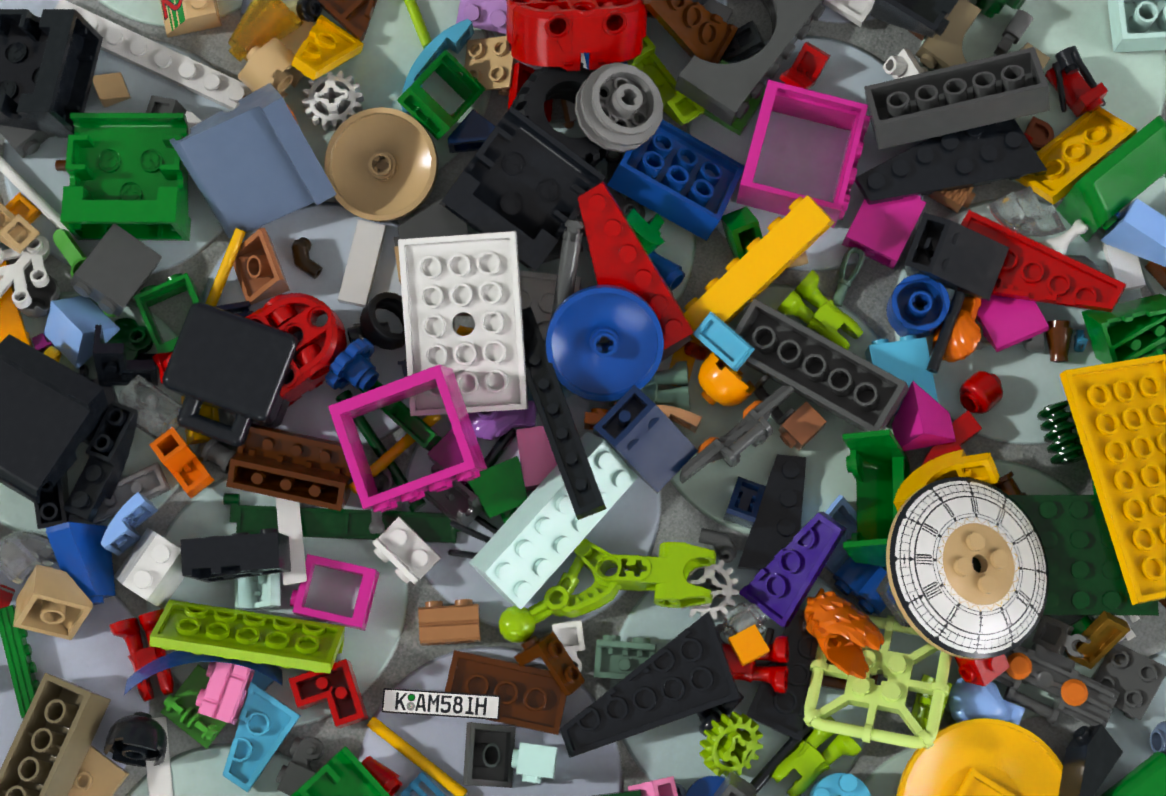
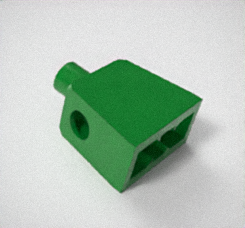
(500, 488)

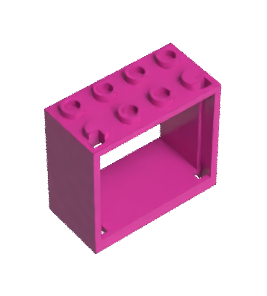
(816, 108)
(344, 412)

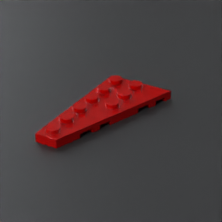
(623, 261)
(1043, 274)

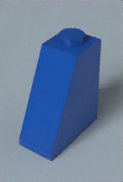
(84, 558)

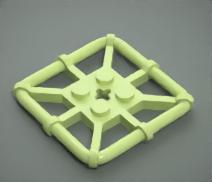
(887, 697)

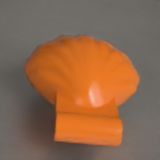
(965, 332)

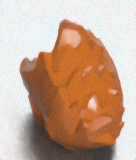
(841, 631)

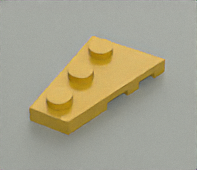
(325, 49)

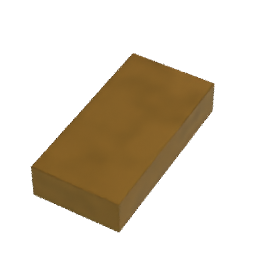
(1104, 635)

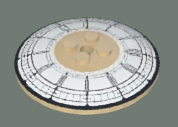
(934, 575)

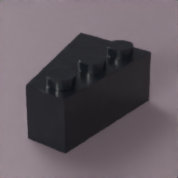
(235, 556)

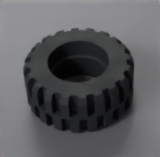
(558, 84)

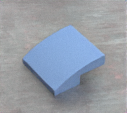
(121, 531)

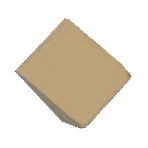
(110, 88)

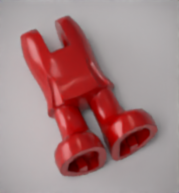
(130, 631)
(775, 675)

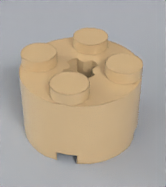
(270, 65)

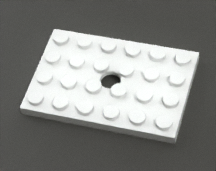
(473, 277)

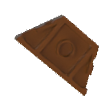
(351, 14)

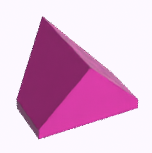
(921, 421)

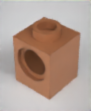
(801, 426)

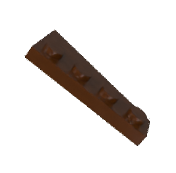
(693, 27)

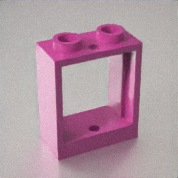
(364, 598)

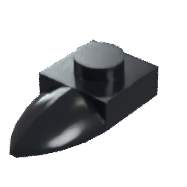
(745, 42)

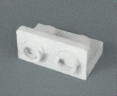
(406, 551)

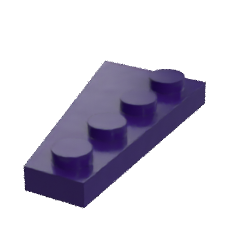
(792, 573)

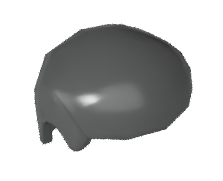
(41, 298)

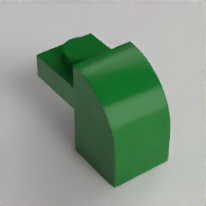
(647, 232)

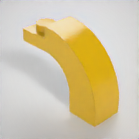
(946, 466)

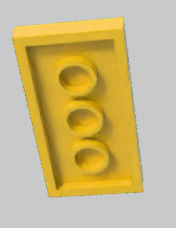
(1077, 152)

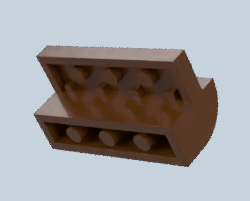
(291, 468)

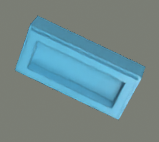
(723, 341)

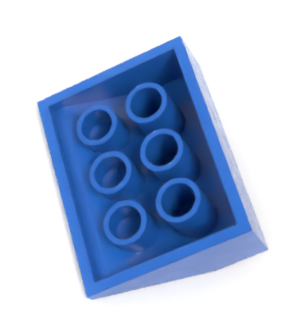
(679, 179)

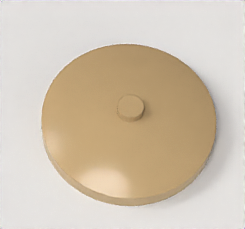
(381, 164)

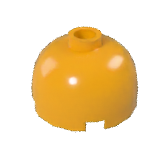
(722, 383)

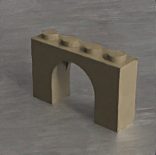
(947, 49)

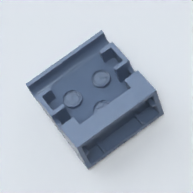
(253, 163)

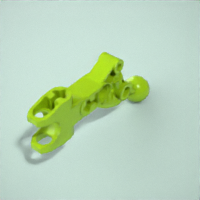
(662, 574)

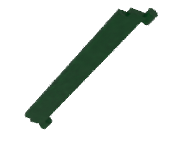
(339, 524)

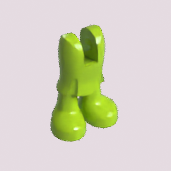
(827, 317)
(811, 762)

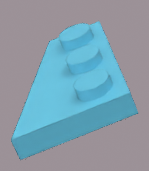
(259, 735)

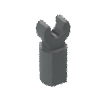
(1014, 31)

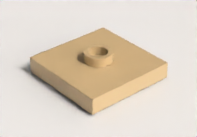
(97, 776)

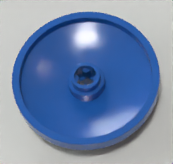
(609, 368)

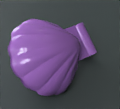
(497, 423)

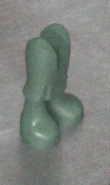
(677, 396)

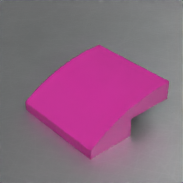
(1010, 321)

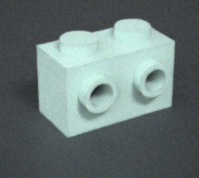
(534, 762)

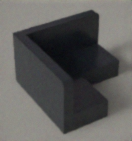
(114, 367)

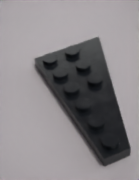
(953, 163)
(668, 686)

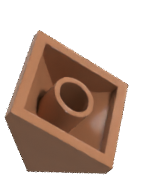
(259, 268)

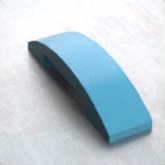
(452, 38)

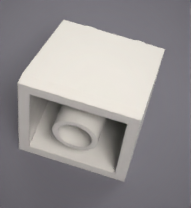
(152, 569)

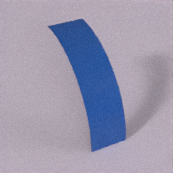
(180, 657)

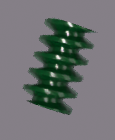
(1060, 434)

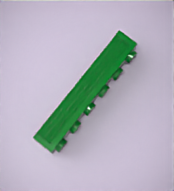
(411, 425)
(18, 659)

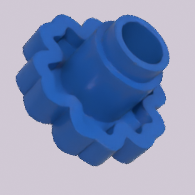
(353, 367)

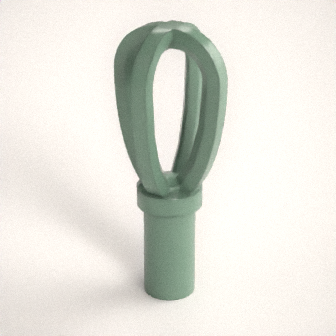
(844, 284)

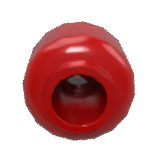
(981, 392)

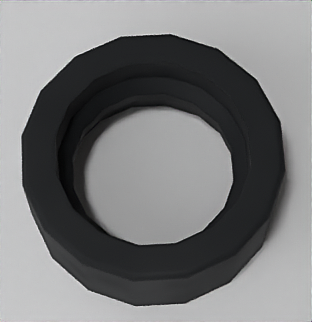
(373, 330)

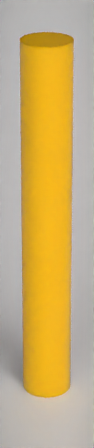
(225, 267)

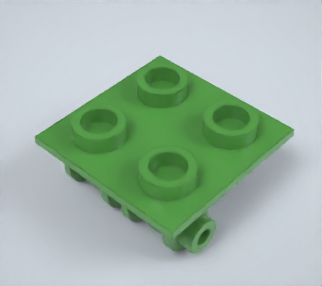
(183, 711)

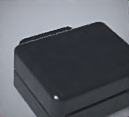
(230, 367)

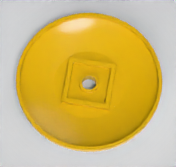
(983, 760)

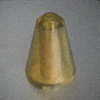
(260, 24)

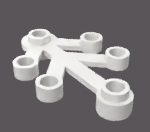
(15, 273)

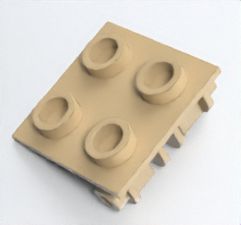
(490, 63)

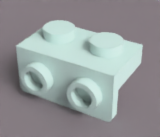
(257, 592)

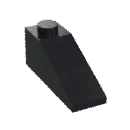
(1088, 761)

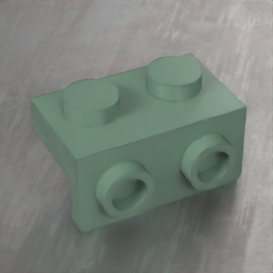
(619, 658)

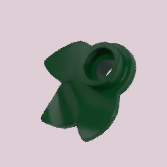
(128, 334)

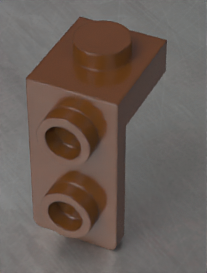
(555, 658)

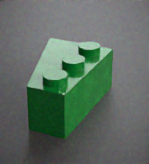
(1128, 330)

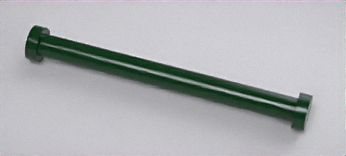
(379, 449)

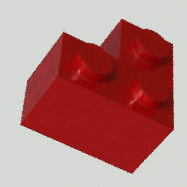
(337, 688)

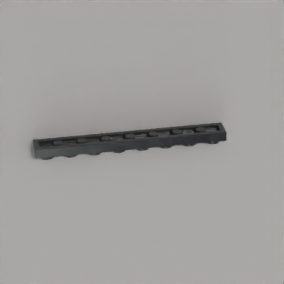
(559, 423)

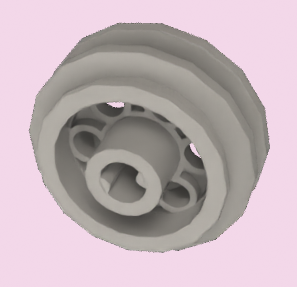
(622, 84)

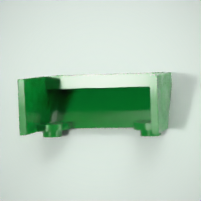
(1117, 179)
(879, 471)

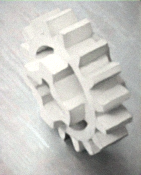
(320, 98)
(721, 590)

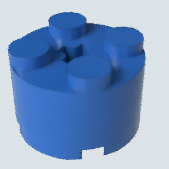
(926, 294)

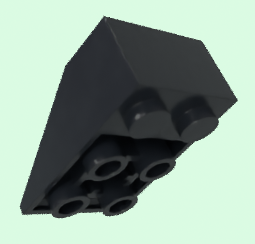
(955, 256)

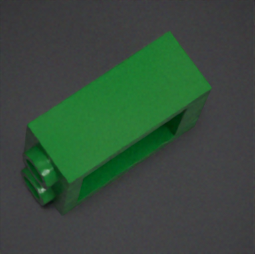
(426, 109)
(155, 294)

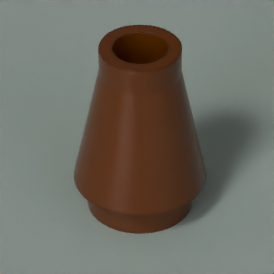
(1059, 339)

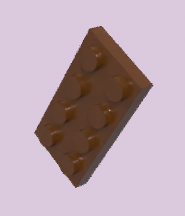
(527, 694)

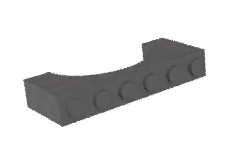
(730, 87)

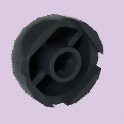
(137, 740)

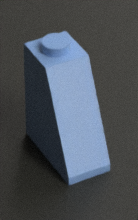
(1139, 232)

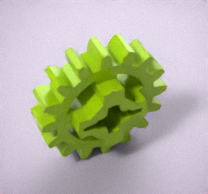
(731, 744)

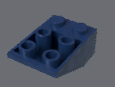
(645, 439)

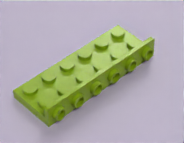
(248, 636)

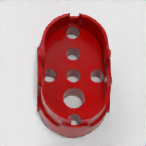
(560, 30)
(318, 346)

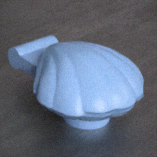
(976, 702)

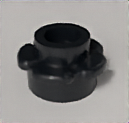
(308, 10)

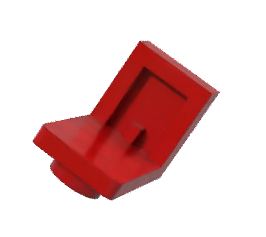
(806, 67)
(1078, 93)

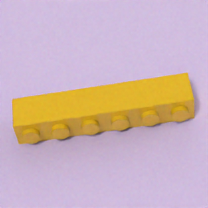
(762, 263)

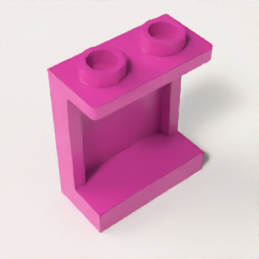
(884, 228)

